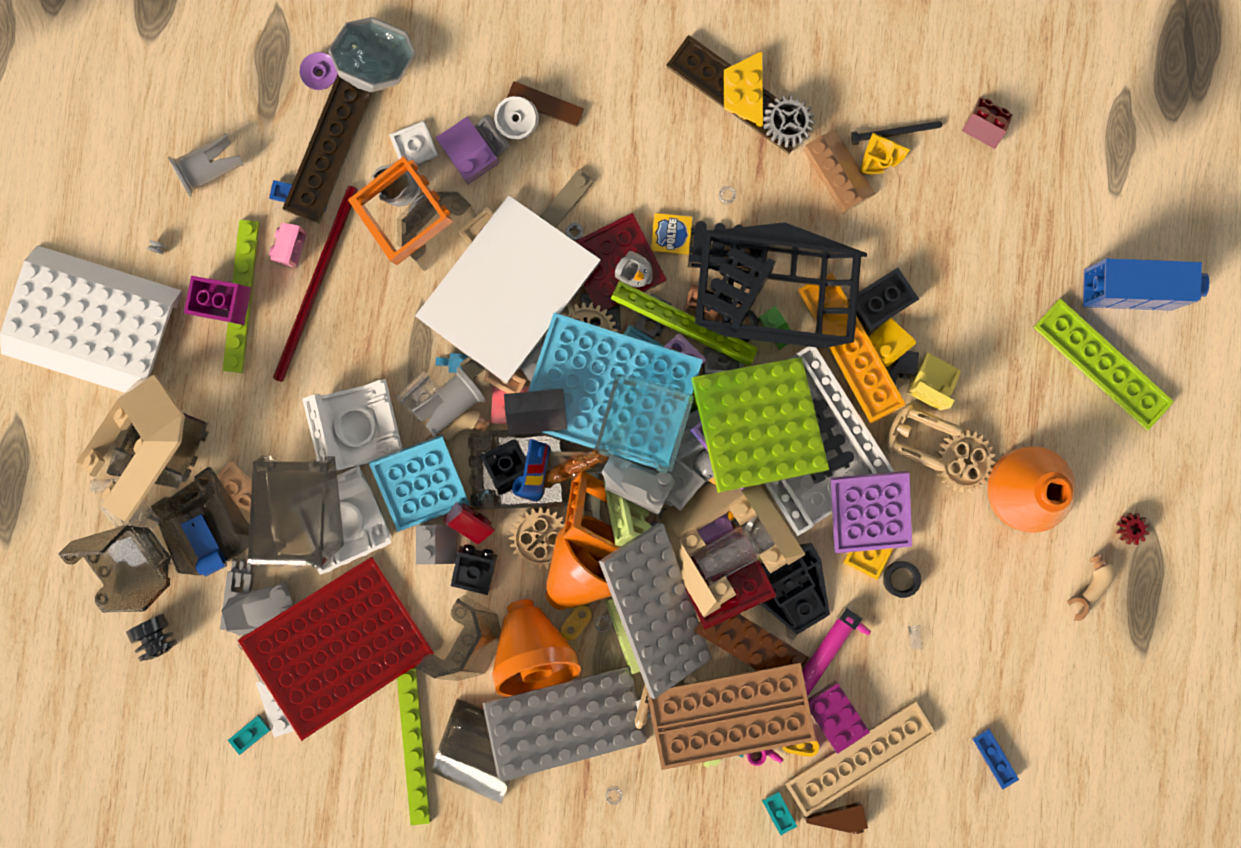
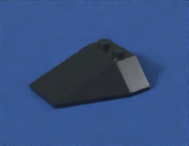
(799, 591)

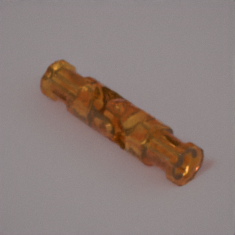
(572, 467)

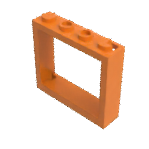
(380, 183)
(573, 530)

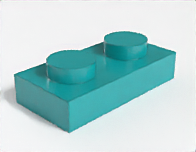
(249, 734)
(779, 813)

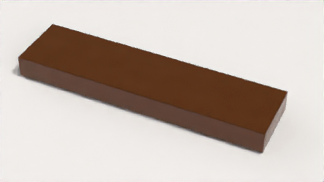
(548, 104)

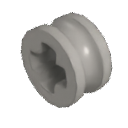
(579, 228)
(156, 247)

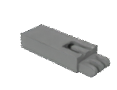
(234, 580)

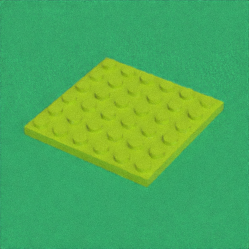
(759, 424)

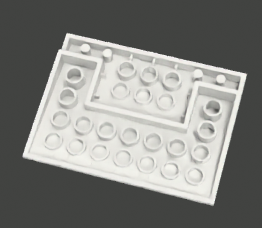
(507, 288)

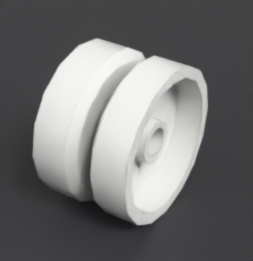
(505, 118)

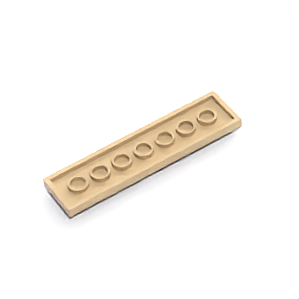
(861, 760)

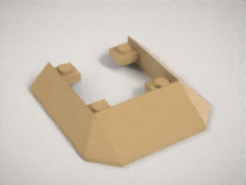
(160, 431)
(706, 507)

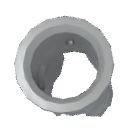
(196, 170)
(406, 196)
(448, 402)

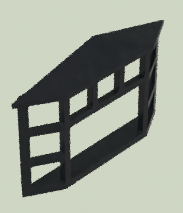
(789, 240)

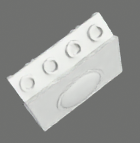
(353, 424)
(361, 520)

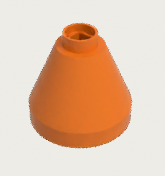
(1031, 489)
(575, 572)
(531, 652)

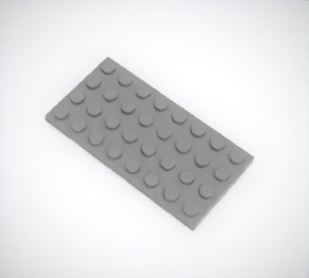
(655, 609)
(563, 723)

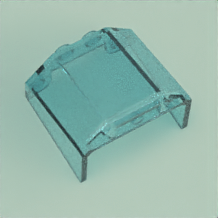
(644, 421)

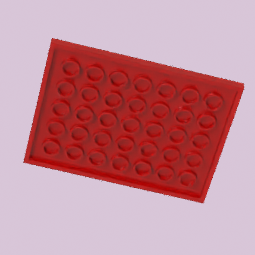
(335, 648)

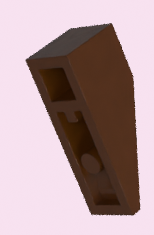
(844, 818)

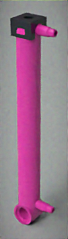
(820, 660)

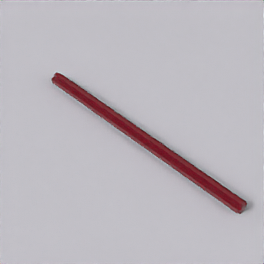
(314, 285)

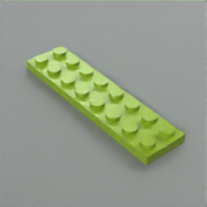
(1103, 364)

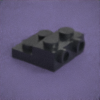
(474, 569)

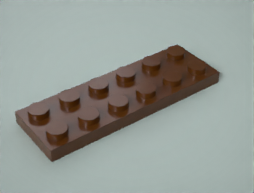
(751, 643)

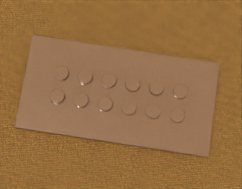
(731, 716)

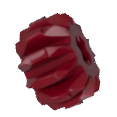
(1127, 533)

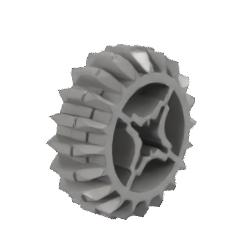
(783, 115)

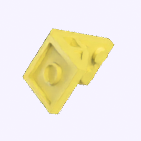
(934, 382)

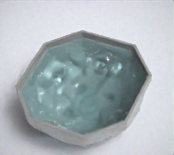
(372, 54)

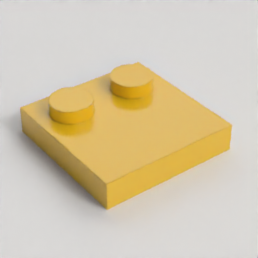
(891, 342)

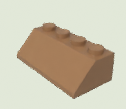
(838, 171)

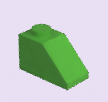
(774, 319)

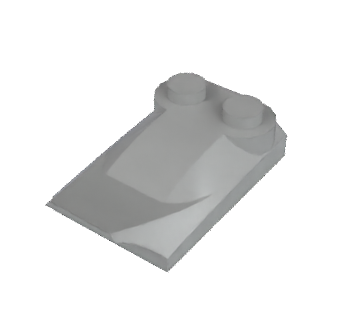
(637, 483)
(255, 608)

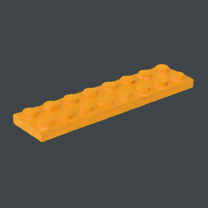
(858, 359)

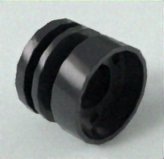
(152, 637)

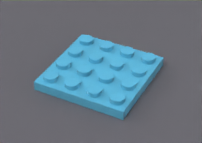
(419, 482)

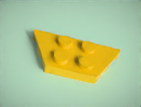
(745, 89)

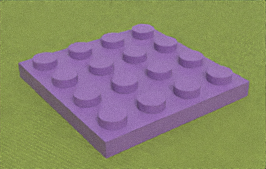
(871, 511)

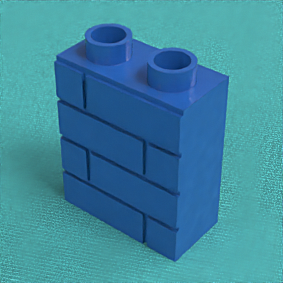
(1143, 284)

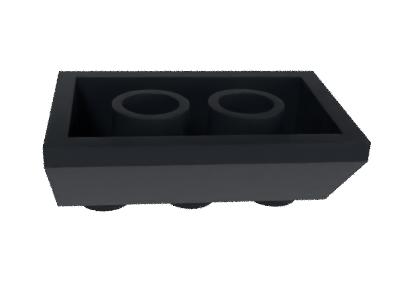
(535, 411)

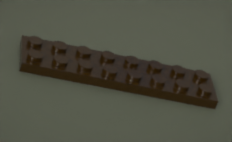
(706, 73)
(327, 151)

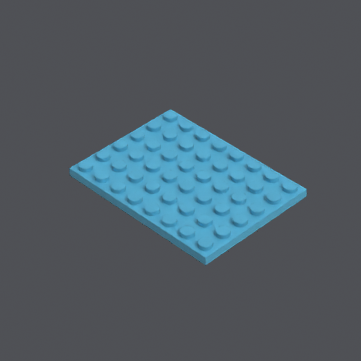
(585, 364)

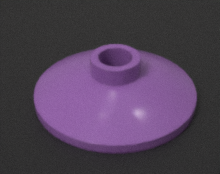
(310, 67)

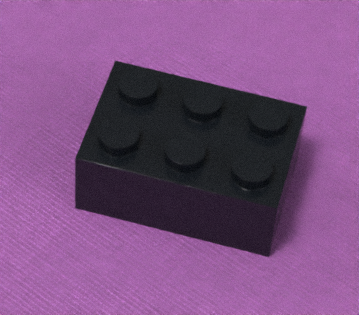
(884, 299)

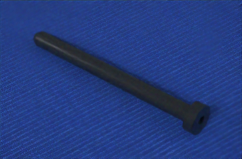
(855, 137)

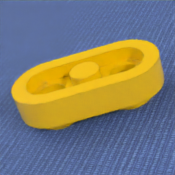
(576, 622)
(799, 749)

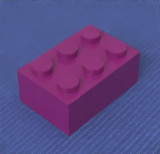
(217, 300)
(837, 717)

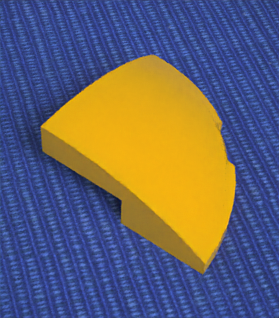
(882, 154)

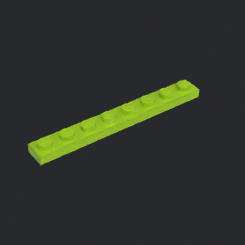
(244, 275)
(682, 323)
(413, 748)

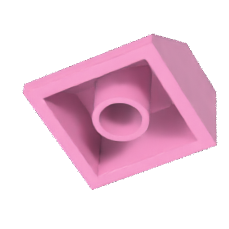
(288, 245)

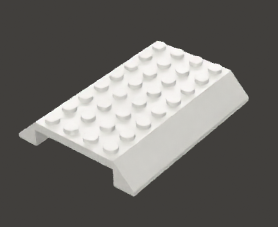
(86, 319)
(799, 497)

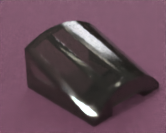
(205, 497)
(467, 753)

